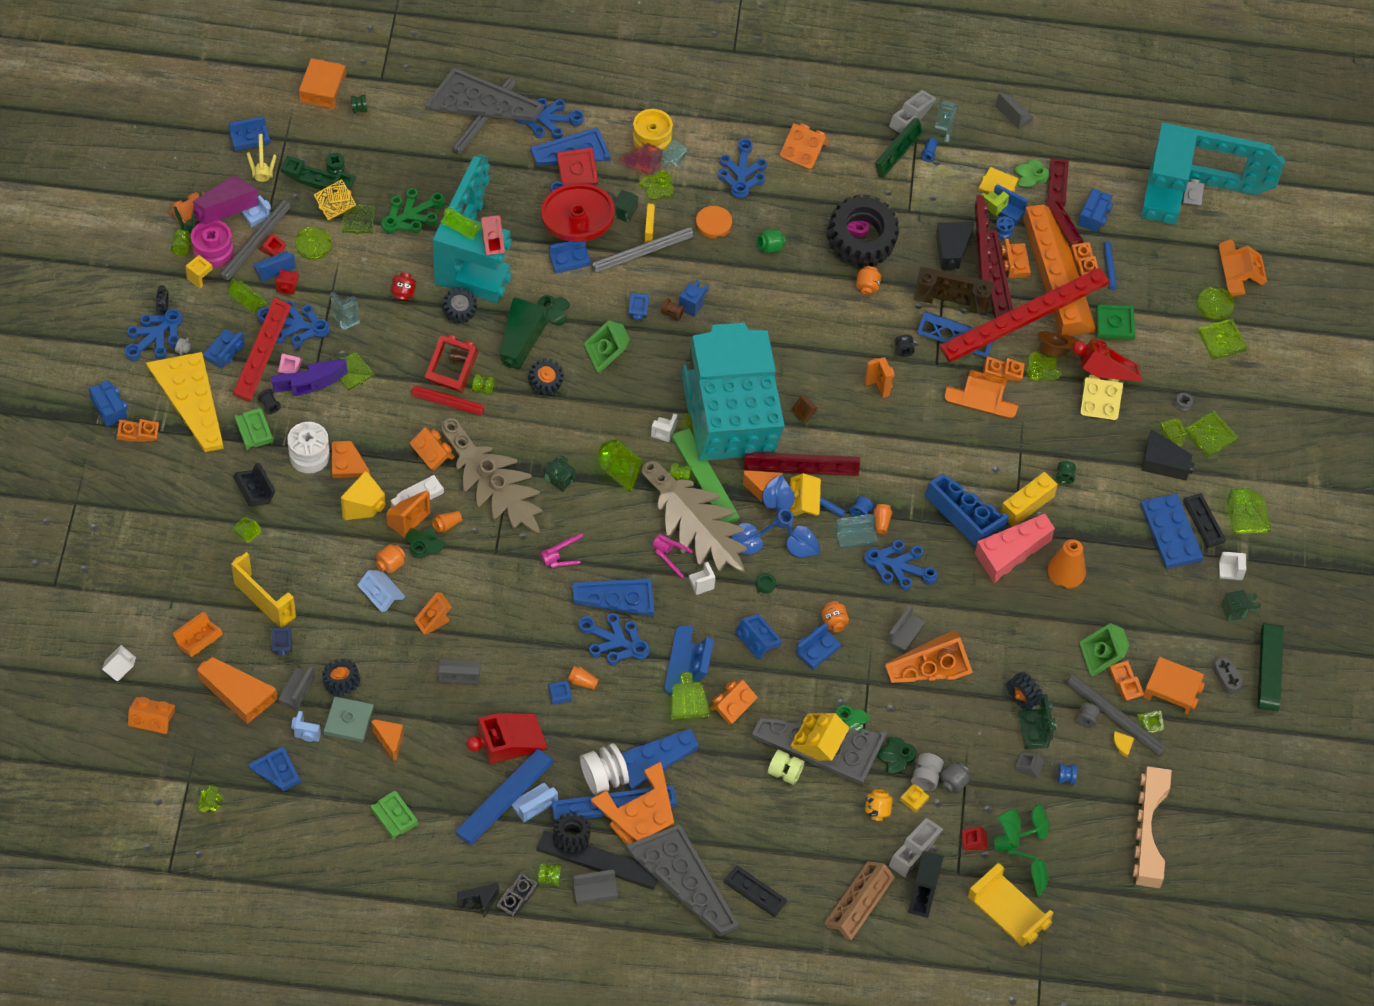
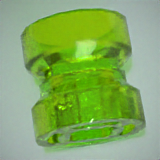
(181, 243)
(483, 384)
(680, 473)
(549, 873)

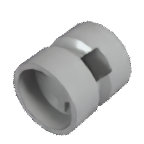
(927, 771)

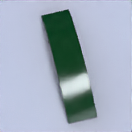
(314, 177)

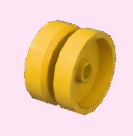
(652, 127)

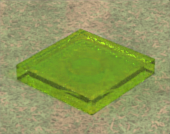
(1222, 339)
(1211, 434)

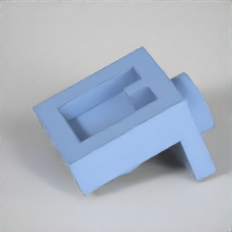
(258, 213)

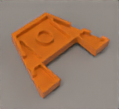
(645, 814)

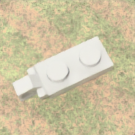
(430, 484)

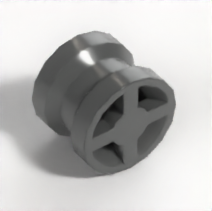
(1087, 715)

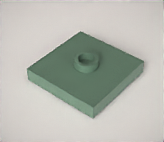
(348, 719)

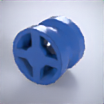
(1008, 225)
(861, 507)
(1067, 773)

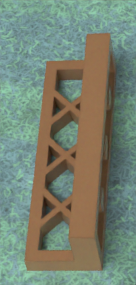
(863, 899)

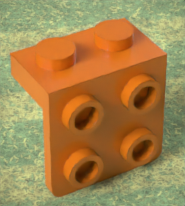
(803, 145)

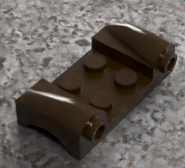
(953, 288)

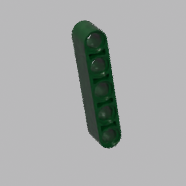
(1270, 667)

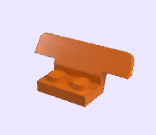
(1240, 266)
(984, 394)

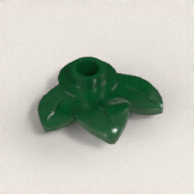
(555, 309)
(424, 540)
(894, 754)

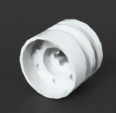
(308, 447)
(606, 769)

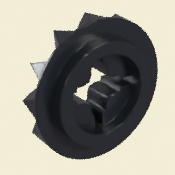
(162, 300)

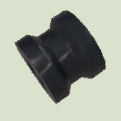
(904, 345)

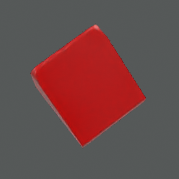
(272, 245)
(974, 839)

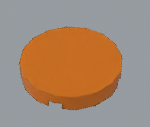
(714, 222)

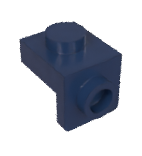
(281, 640)

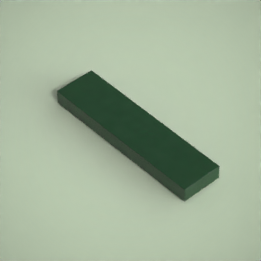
(898, 147)

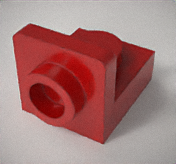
(287, 282)

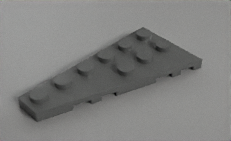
(474, 96)
(851, 760)
(679, 868)

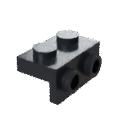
(255, 486)

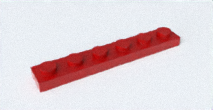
(261, 350)

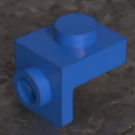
(638, 306)

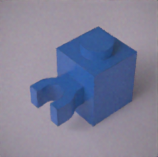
(693, 298)

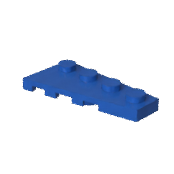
(546, 153)
(618, 595)
(664, 750)

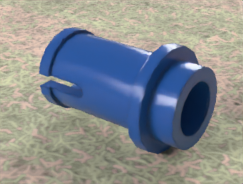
(928, 153)

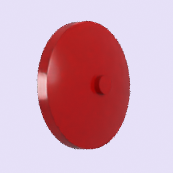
(578, 212)

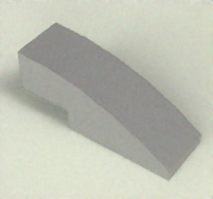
(913, 108)
(915, 844)

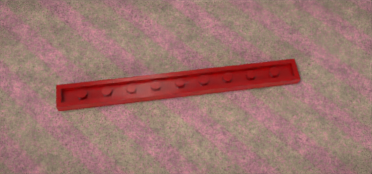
(1024, 315)

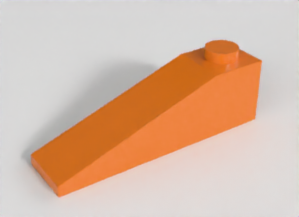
(934, 660)

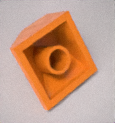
(409, 513)

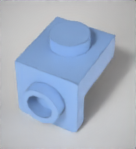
(306, 731)

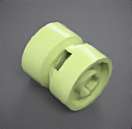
(779, 764)

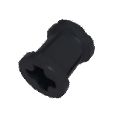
(267, 399)

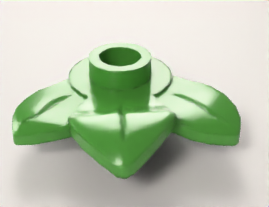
(1031, 173)

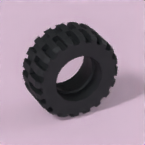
(869, 211)

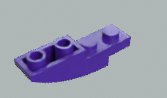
(318, 377)

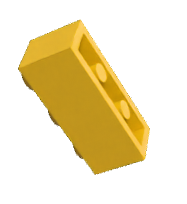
(1029, 499)

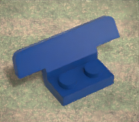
(688, 657)

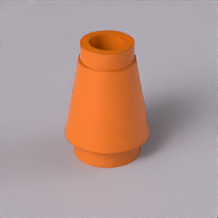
(883, 515)
(446, 521)
(582, 678)

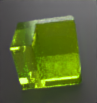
(1173, 431)

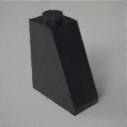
(953, 242)
(1166, 458)
(925, 884)

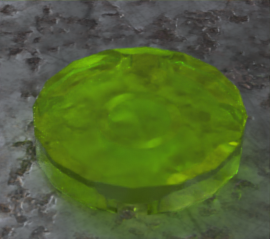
(313, 243)
(1215, 303)

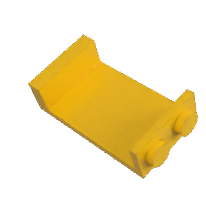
(279, 611)
(1009, 907)

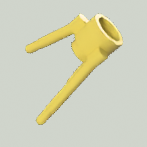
(261, 171)

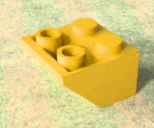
(820, 736)

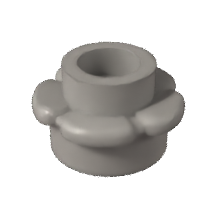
(182, 346)

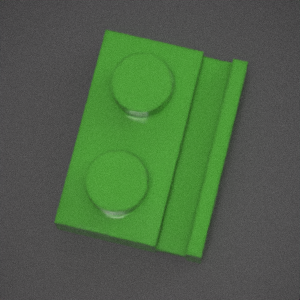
(254, 428)
(394, 815)

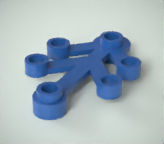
(546, 117)
(742, 172)
(298, 323)
(153, 333)
(898, 565)
(615, 640)

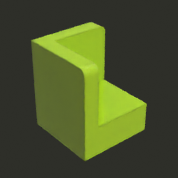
(995, 202)

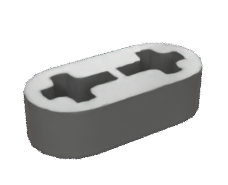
(1229, 675)

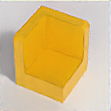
(197, 270)

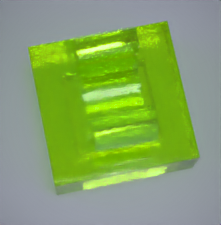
(208, 798)

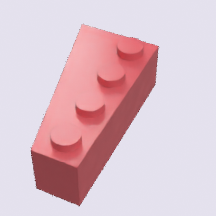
(1012, 546)

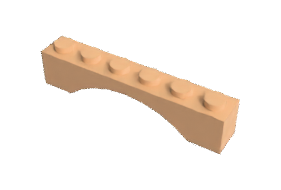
(1150, 864)

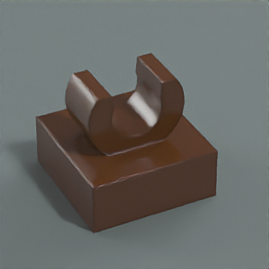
(804, 408)

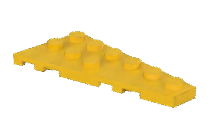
(189, 391)

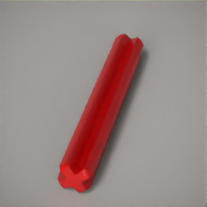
(448, 400)

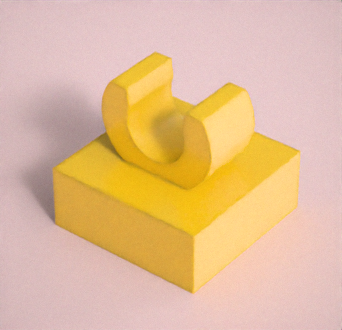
(914, 798)

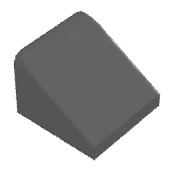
(1029, 764)

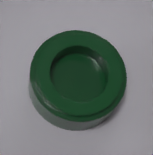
(766, 583)

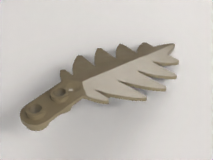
(492, 479)
(696, 518)

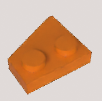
(347, 461)

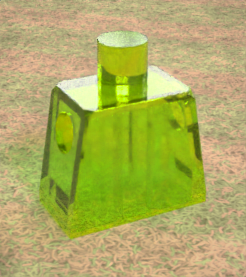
(688, 699)

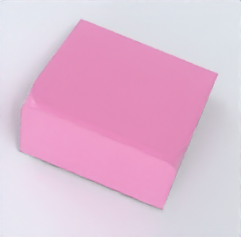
(289, 364)

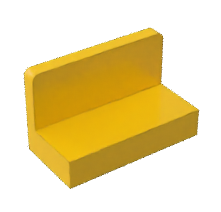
(806, 494)

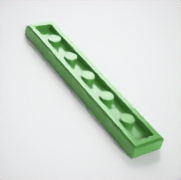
(703, 472)

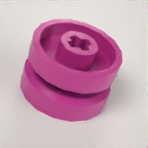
(212, 242)

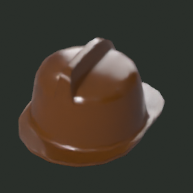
(1055, 344)

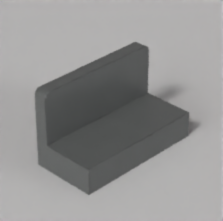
(1013, 110)
(905, 631)
(459, 671)
(297, 688)
(595, 887)

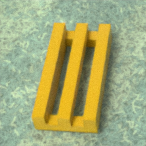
(649, 222)

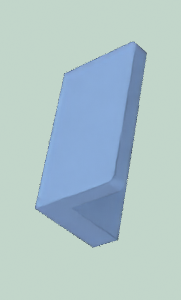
(380, 589)
(535, 802)

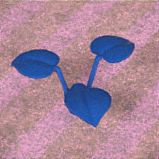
(780, 496)

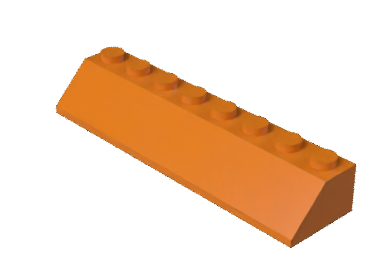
(1057, 268)

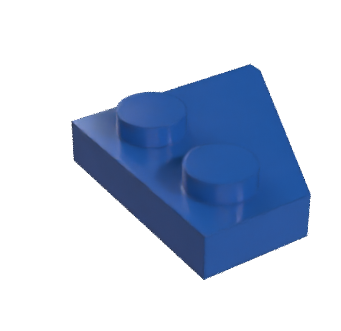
(277, 769)

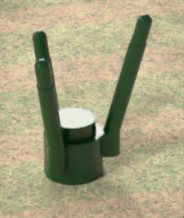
(190, 224)

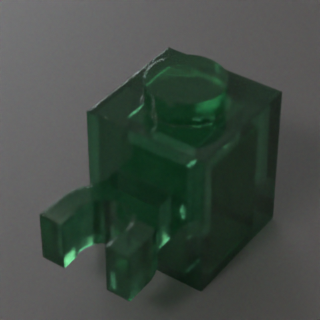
(625, 205)
(559, 473)
(1237, 604)

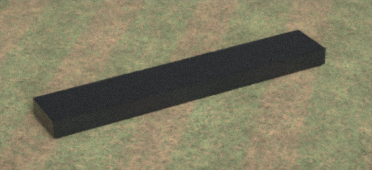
(599, 861)

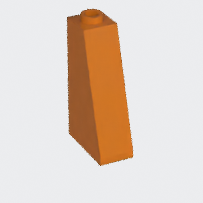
(237, 689)

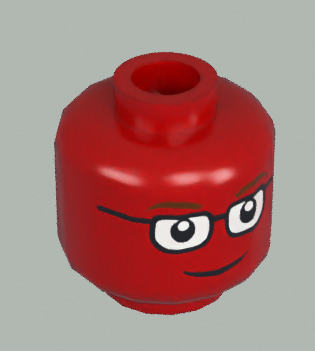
(403, 286)

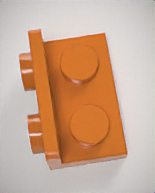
(1016, 259)

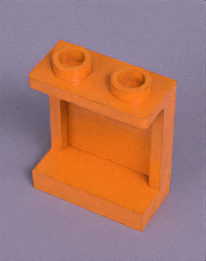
(321, 83)
(1175, 684)

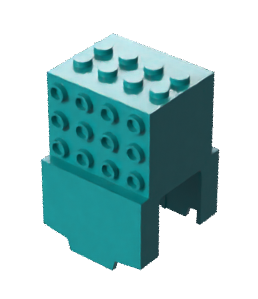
(732, 393)

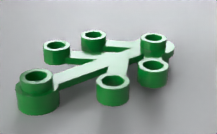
(412, 213)

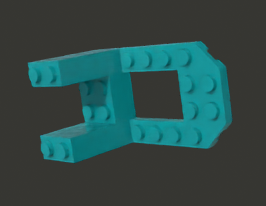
(1173, 168)
(463, 260)

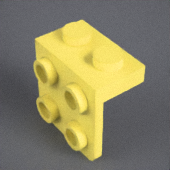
(1101, 397)

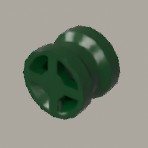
(359, 104)
(338, 161)
(1066, 472)

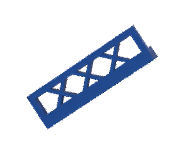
(952, 325)

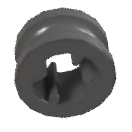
(1179, 405)

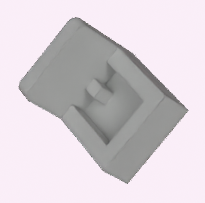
(1193, 193)

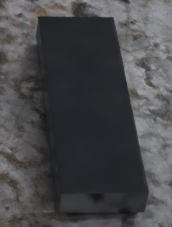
(1204, 520)
(755, 891)

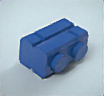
(1095, 210)
(107, 402)

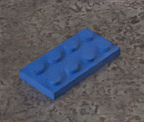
(1171, 531)

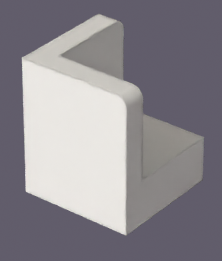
(664, 428)
(1232, 565)
(703, 580)
(119, 663)

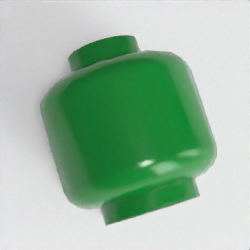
(770, 241)

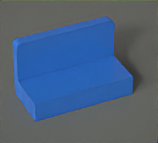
(1015, 207)
(271, 266)

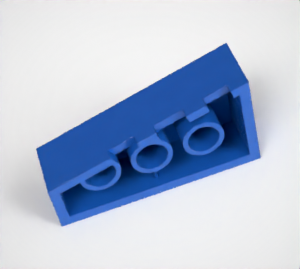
(965, 510)

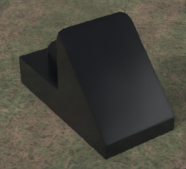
(482, 895)

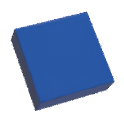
(560, 692)

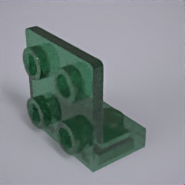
(1037, 725)

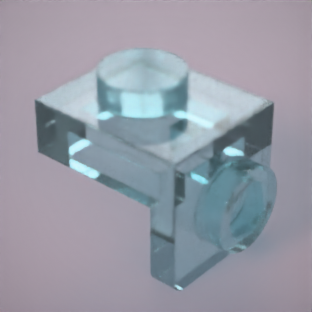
(674, 153)

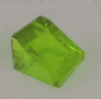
(247, 529)
(1152, 721)

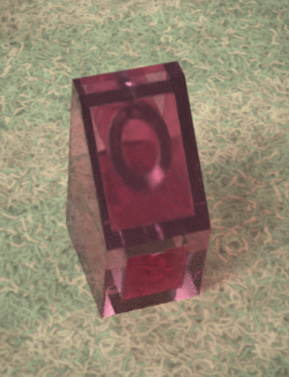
(645, 158)

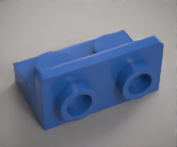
(568, 256)
(224, 348)
(757, 635)
(817, 647)

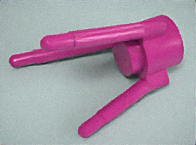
(664, 544)
(551, 555)

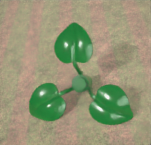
(1010, 841)

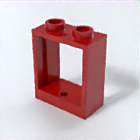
(455, 385)

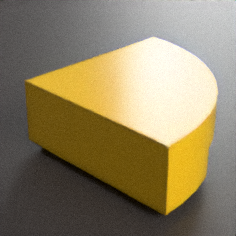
(1123, 743)

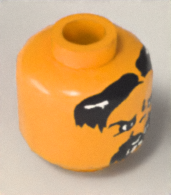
(878, 804)

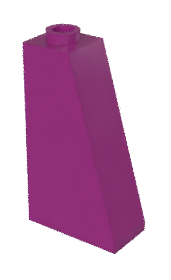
(225, 200)

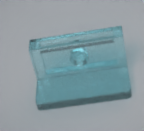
(946, 117)
(345, 311)
(856, 531)

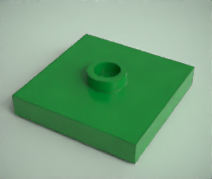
(1115, 322)

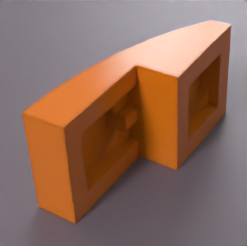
(1124, 679)

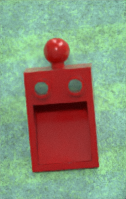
(1105, 362)
(510, 736)

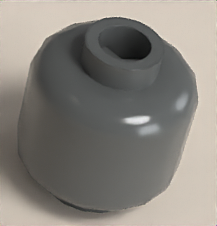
(955, 777)

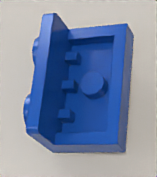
(246, 133)

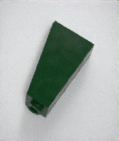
(522, 330)

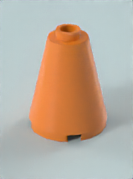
(1068, 565)

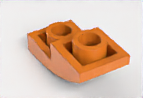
(1084, 258)
(1009, 370)
(137, 432)

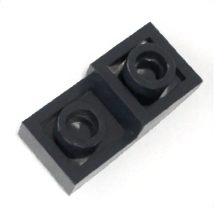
(517, 895)

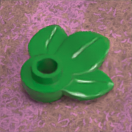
(855, 717)

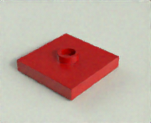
(577, 166)

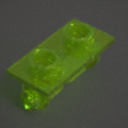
(460, 223)
(245, 296)

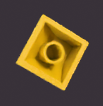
(362, 499)

